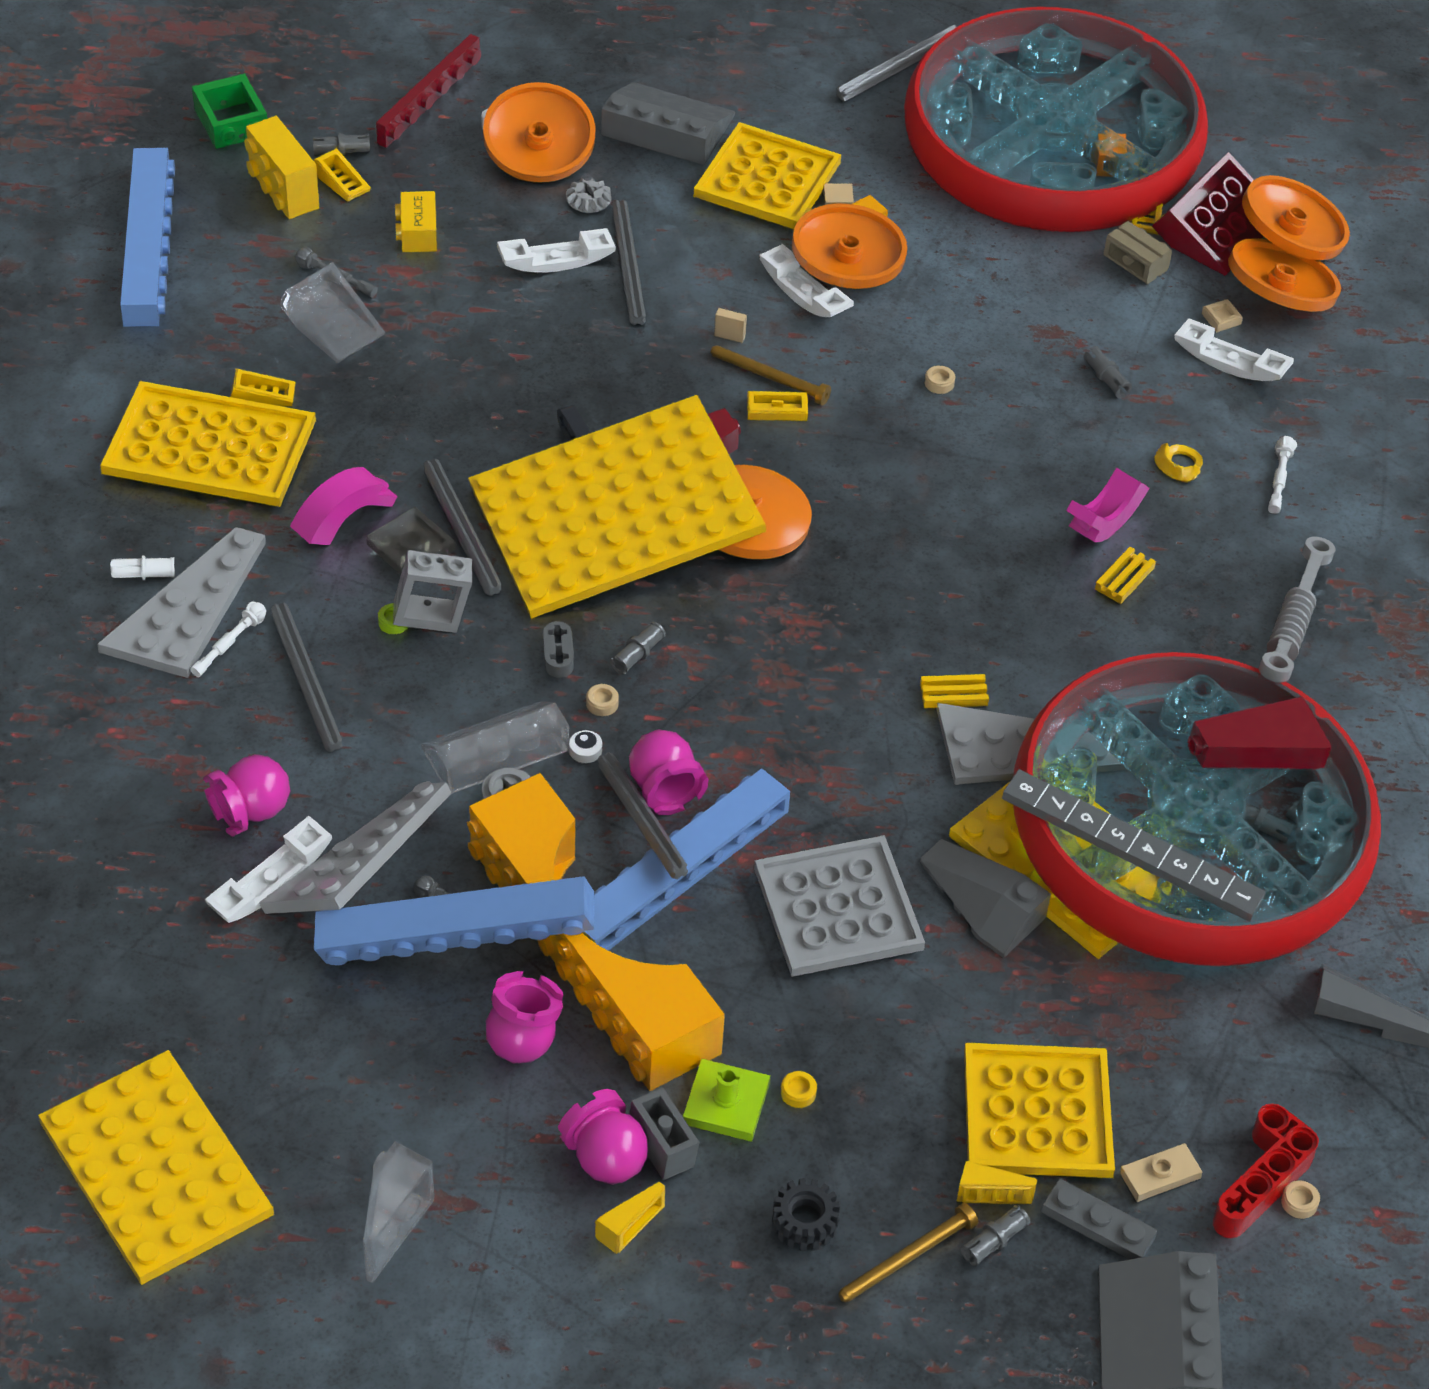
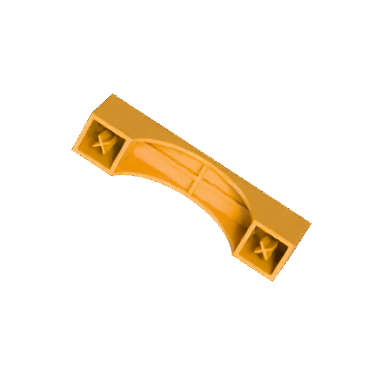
(650, 1011)

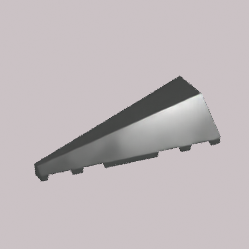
(1355, 1002)

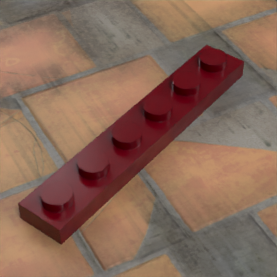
(428, 91)

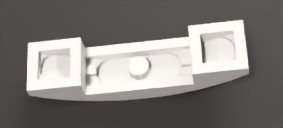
(558, 256)
(801, 286)
(1229, 358)
(300, 850)

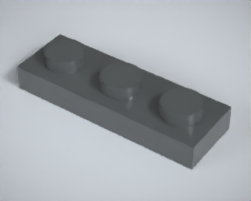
(1099, 1220)

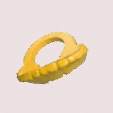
(1177, 472)

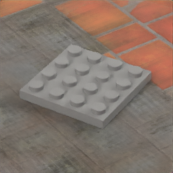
(838, 905)

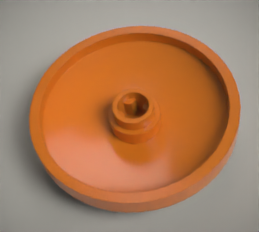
(539, 132)
(1295, 217)
(849, 246)
(1284, 276)
(782, 509)

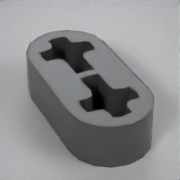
(554, 649)

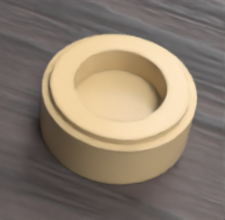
(939, 379)
(602, 700)
(1300, 1199)

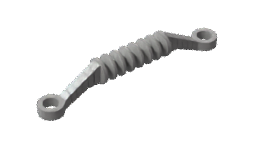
(1295, 614)

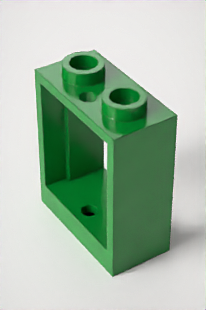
(224, 94)

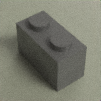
(669, 1138)

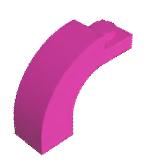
(336, 500)
(1109, 509)

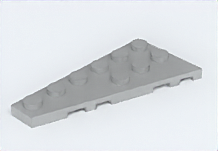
(183, 616)
(986, 744)
(352, 862)

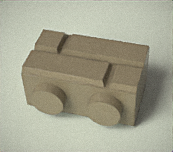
(1137, 252)

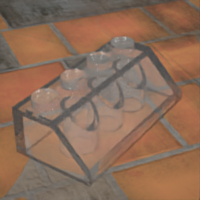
(498, 743)

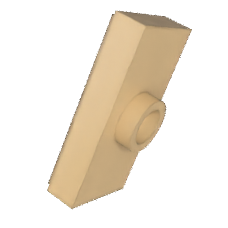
(1161, 1172)

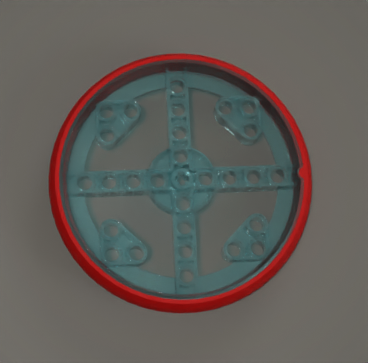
(1055, 118)
(1198, 812)

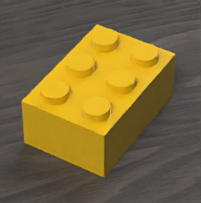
(282, 167)

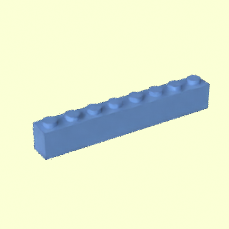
(147, 238)
(703, 844)
(455, 920)

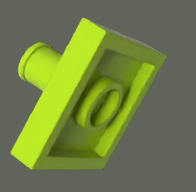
(726, 1099)

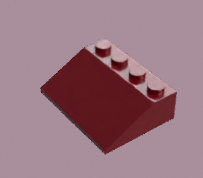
(1210, 216)

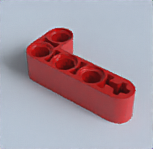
(1281, 1155)

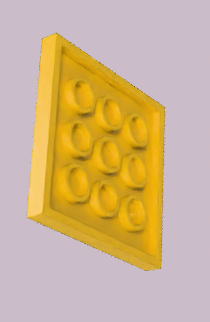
(767, 175)
(1039, 1109)

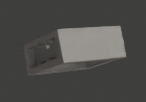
(429, 611)

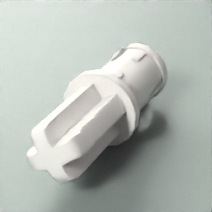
(142, 567)

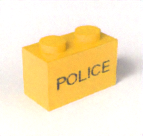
(417, 220)

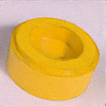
(798, 1089)

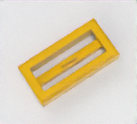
(777, 406)
(1120, 563)
(954, 686)

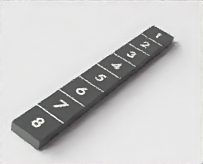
(1134, 845)

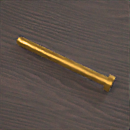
(820, 392)
(964, 1217)

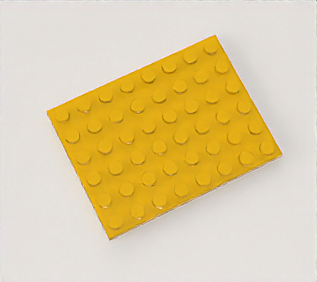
(615, 505)

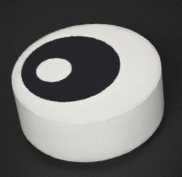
(585, 746)

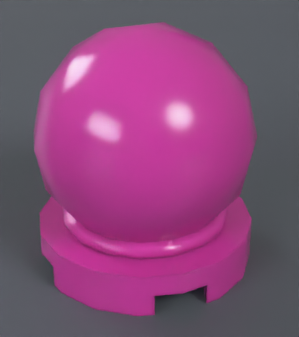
(666, 771)
(250, 791)
(523, 1017)
(606, 1139)

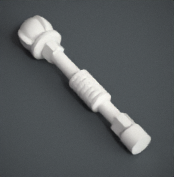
(1284, 450)
(253, 615)

